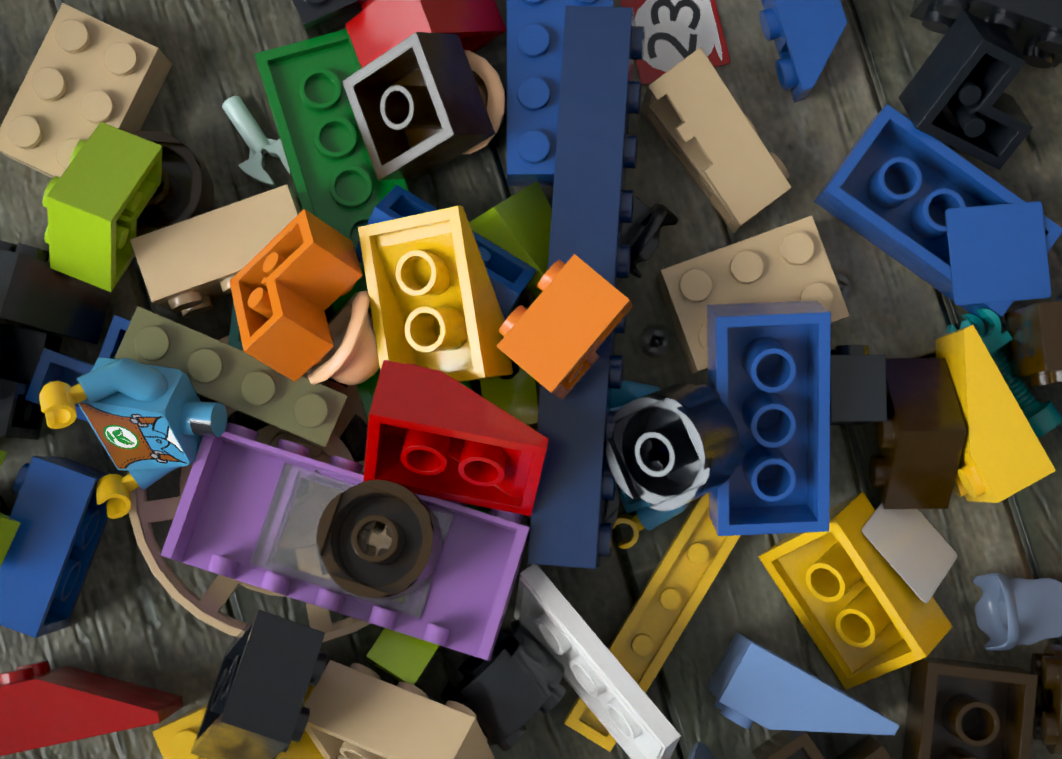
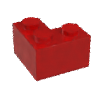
(389, 22)

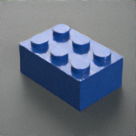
(52, 544)

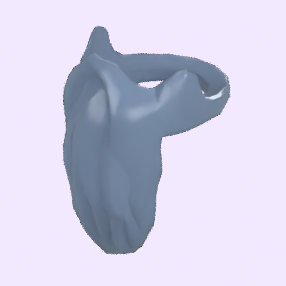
(1018, 610)

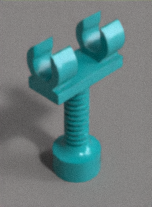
(1041, 416)

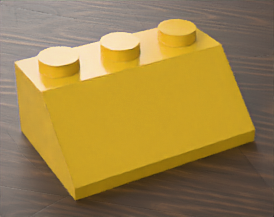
(853, 598)

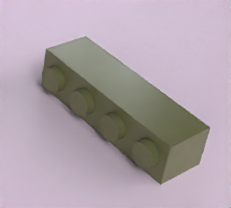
(233, 377)

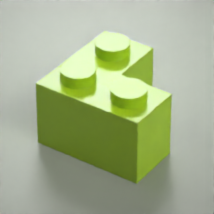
(98, 204)

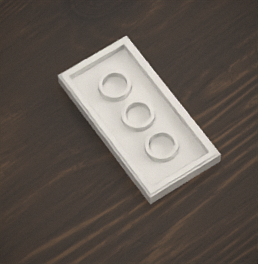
(593, 670)

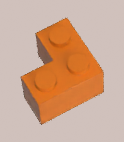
(286, 291)
(564, 325)

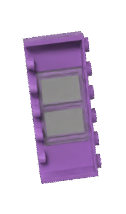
(256, 520)

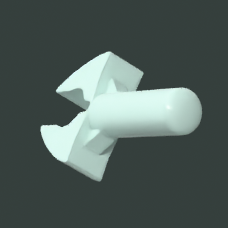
(255, 140)

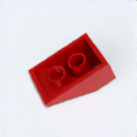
(450, 442)
(72, 704)

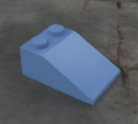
(777, 694)

